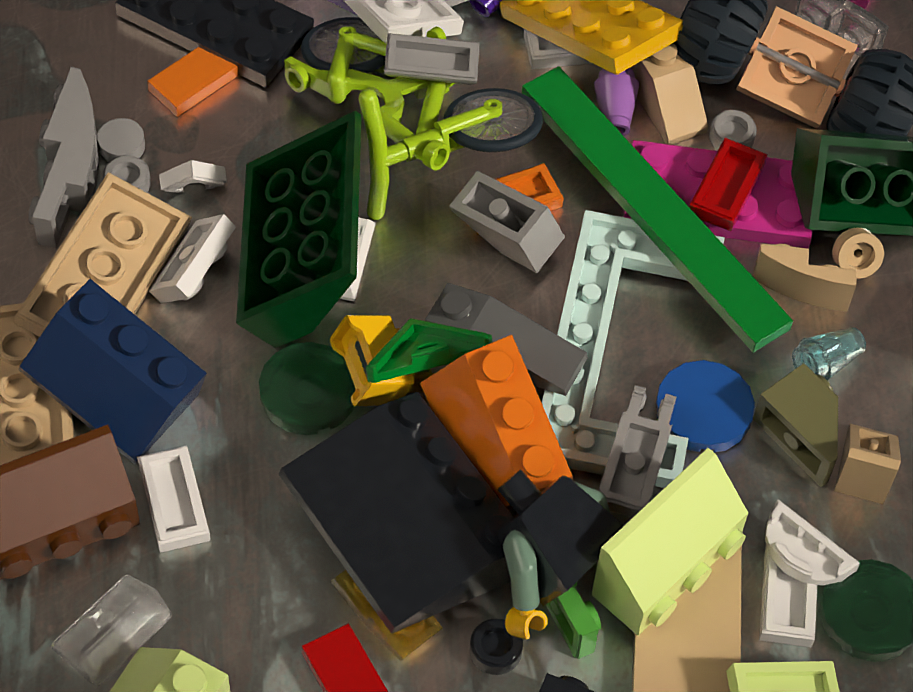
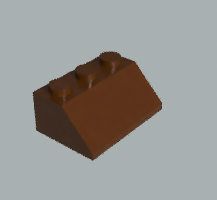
(63, 501)

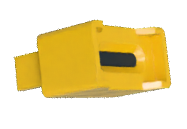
(359, 341)

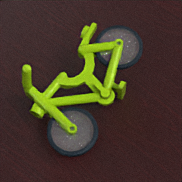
(481, 120)

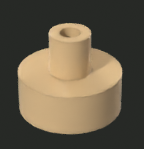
(858, 251)

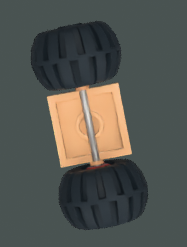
(798, 67)

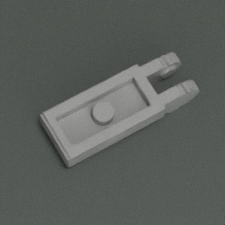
(636, 455)

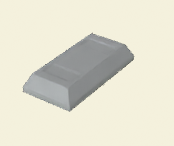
(431, 59)

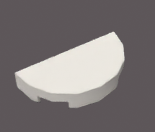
(804, 550)

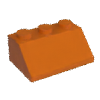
(497, 416)

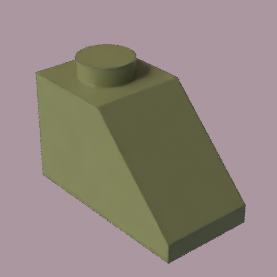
(802, 420)

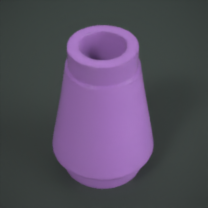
(617, 97)

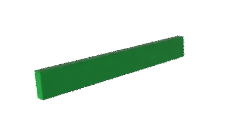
(658, 210)

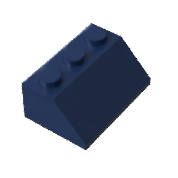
(113, 370)

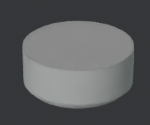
(734, 126)
(121, 138)
(130, 170)

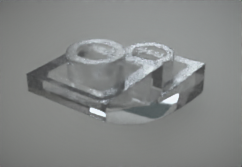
(846, 21)

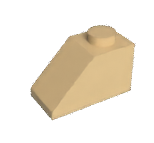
(671, 95)

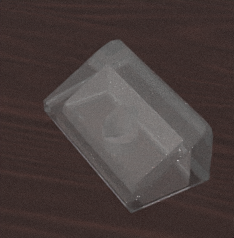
(112, 629)

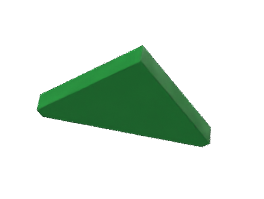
(421, 347)

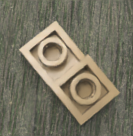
(788, 273)

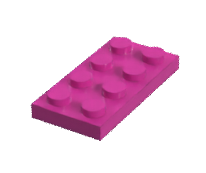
(770, 211)

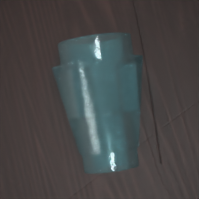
(829, 351)

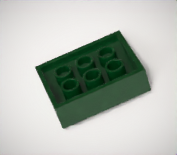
(300, 232)

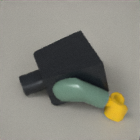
(550, 543)

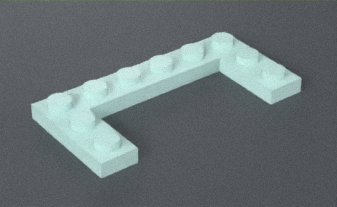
(602, 250)

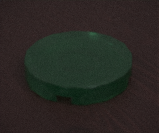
(306, 388)
(870, 611)

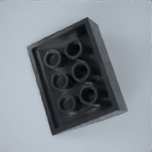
(403, 512)

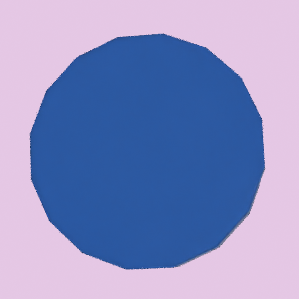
(711, 405)

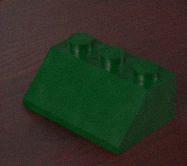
(854, 181)

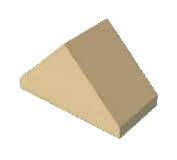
(868, 464)

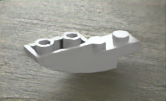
(71, 160)

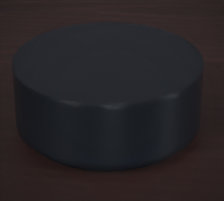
(494, 648)

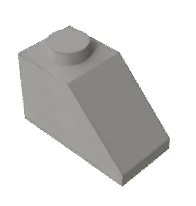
(508, 220)

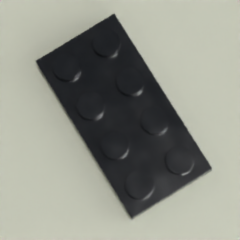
(244, 32)

